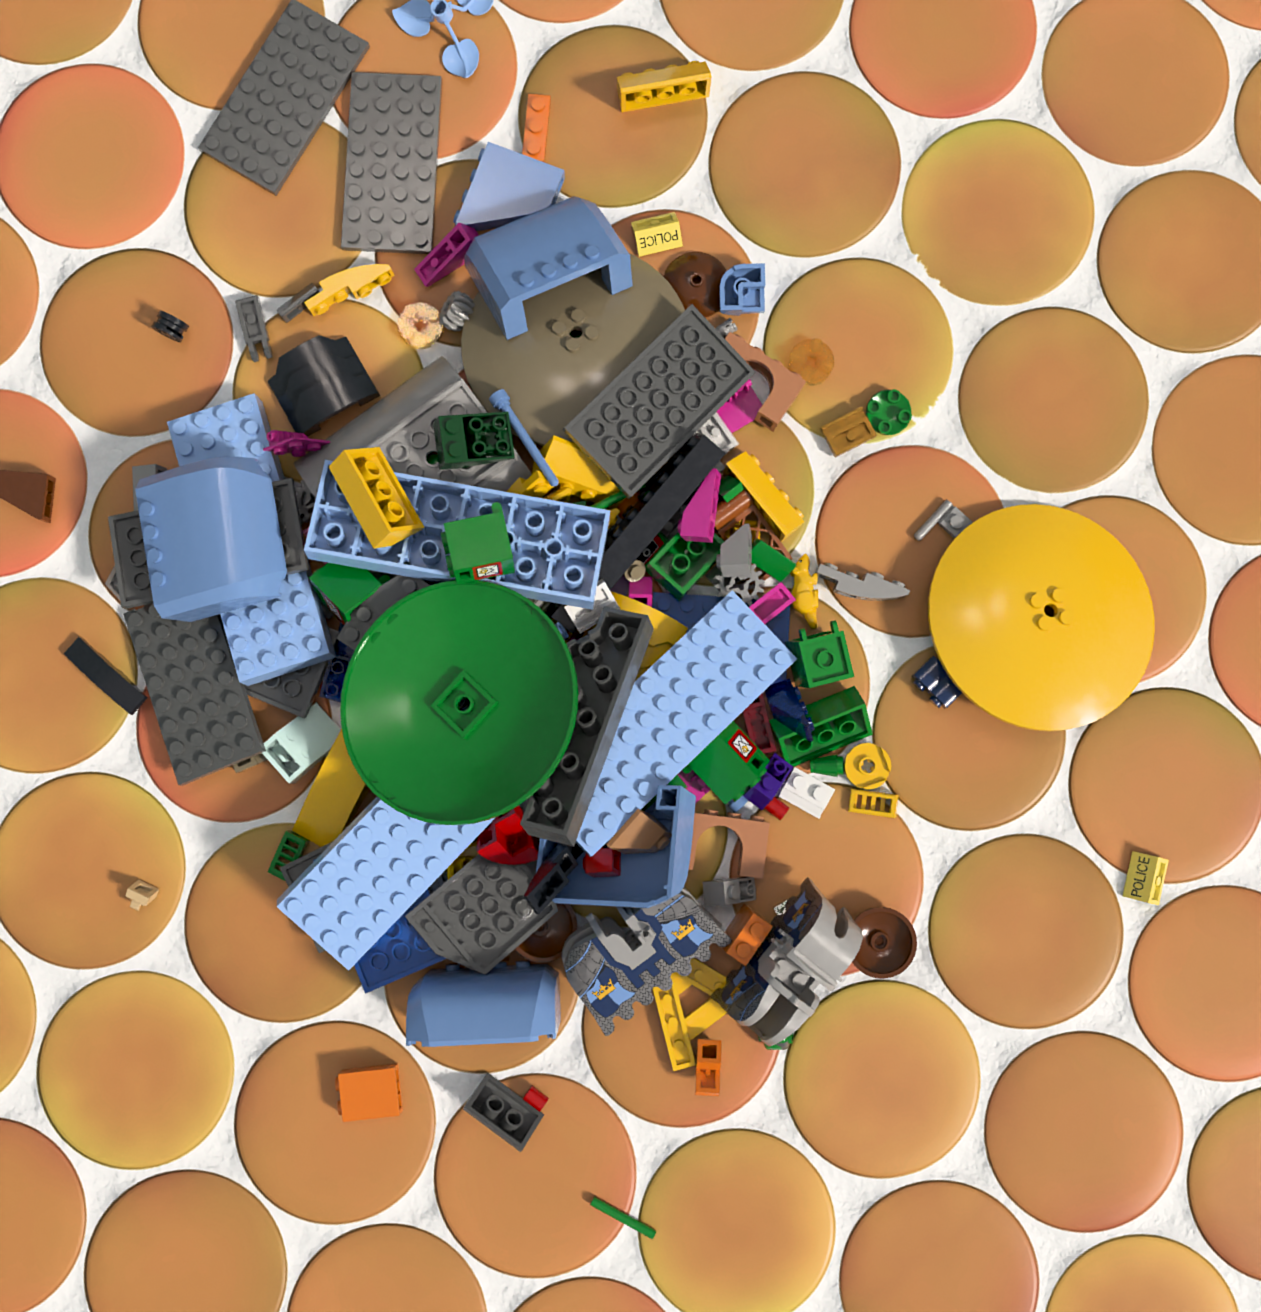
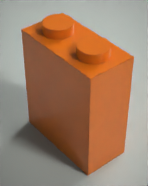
(747, 933)
(369, 1092)

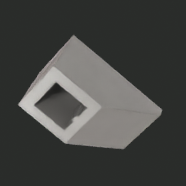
(729, 891)

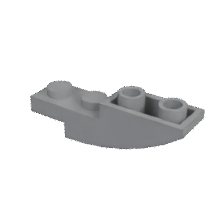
(870, 588)

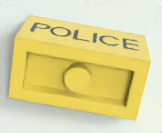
(657, 234)
(1145, 878)

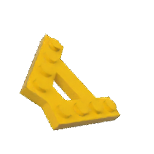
(680, 1029)

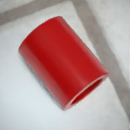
(777, 808)
(535, 1098)

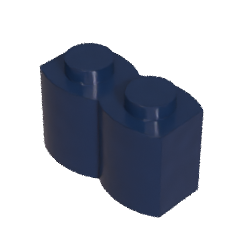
(936, 682)

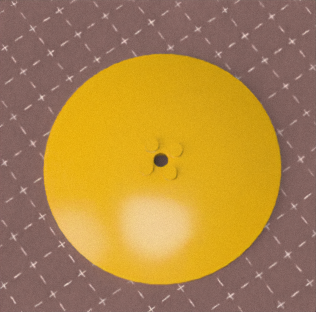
(1004, 647)

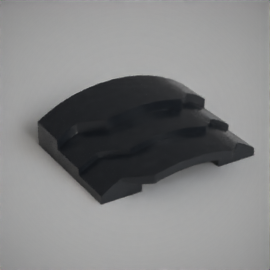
(319, 382)

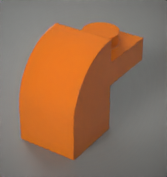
(708, 1067)

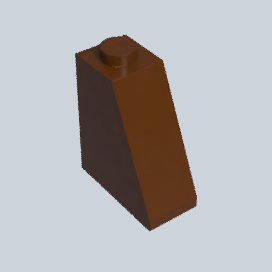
(29, 492)

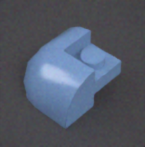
(743, 289)

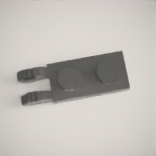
(253, 326)

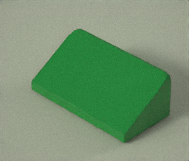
(771, 560)

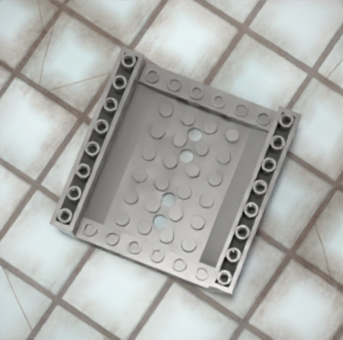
(406, 436)

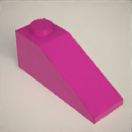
(446, 255)
(700, 514)

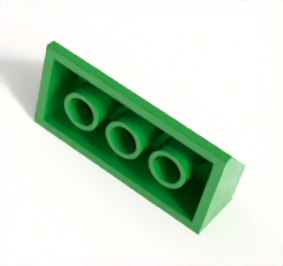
(836, 721)

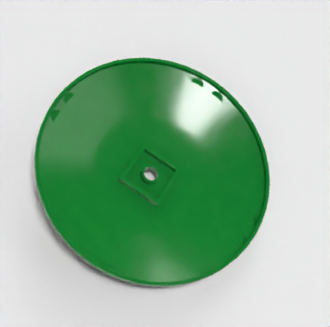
(407, 691)

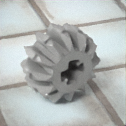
(456, 311)

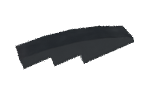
(105, 675)
(552, 876)

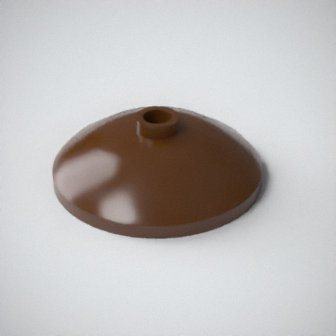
(704, 294)
(548, 943)
(896, 949)

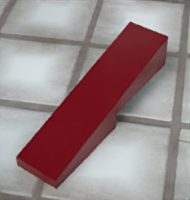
(758, 725)

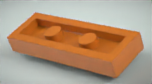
(536, 126)

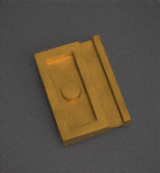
(848, 432)

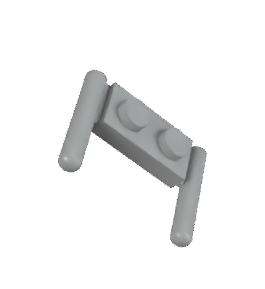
(948, 517)

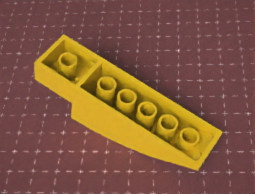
(332, 798)

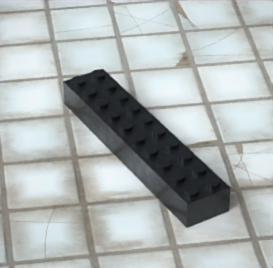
(651, 512)

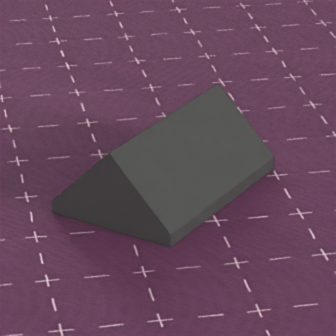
(503, 1112)

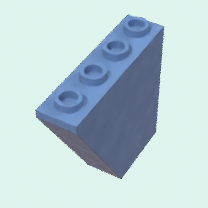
(507, 188)

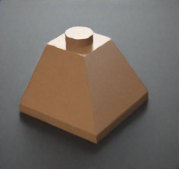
(640, 835)

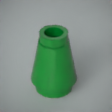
(828, 765)

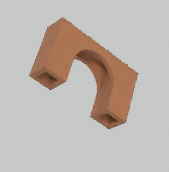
(782, 382)
(751, 835)

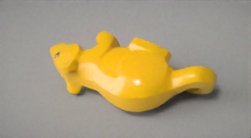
(806, 597)

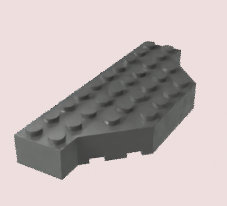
(605, 672)

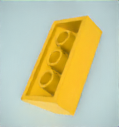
(664, 86)
(576, 471)
(375, 496)
(767, 498)

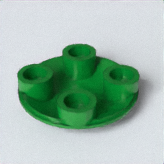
(888, 412)

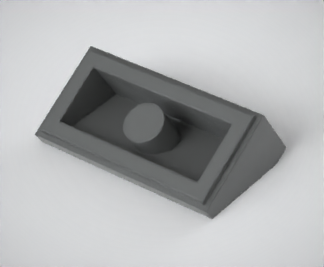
(296, 304)

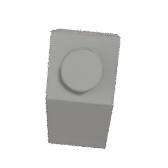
(736, 554)

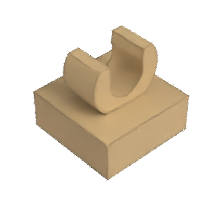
(141, 894)

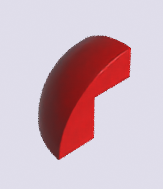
(507, 840)

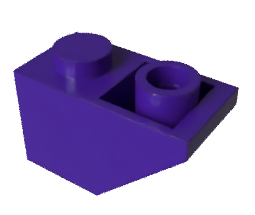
(770, 782)

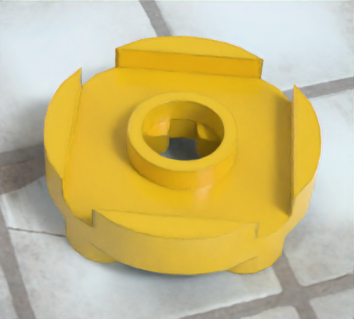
(879, 770)

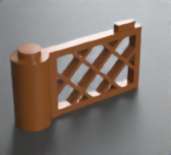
(736, 510)

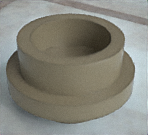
(635, 571)

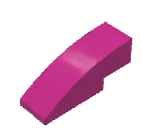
(772, 603)

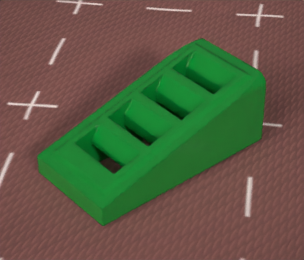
(289, 835)

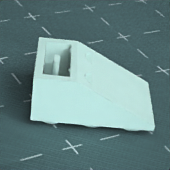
(301, 744)

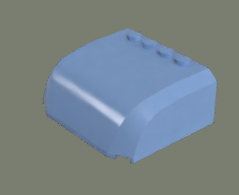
(543, 254)
(211, 537)
(644, 877)
(474, 1009)

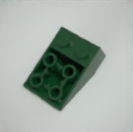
(473, 439)

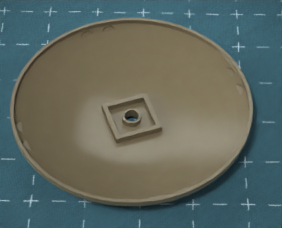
(546, 368)

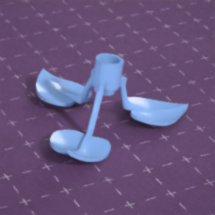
(415, 20)

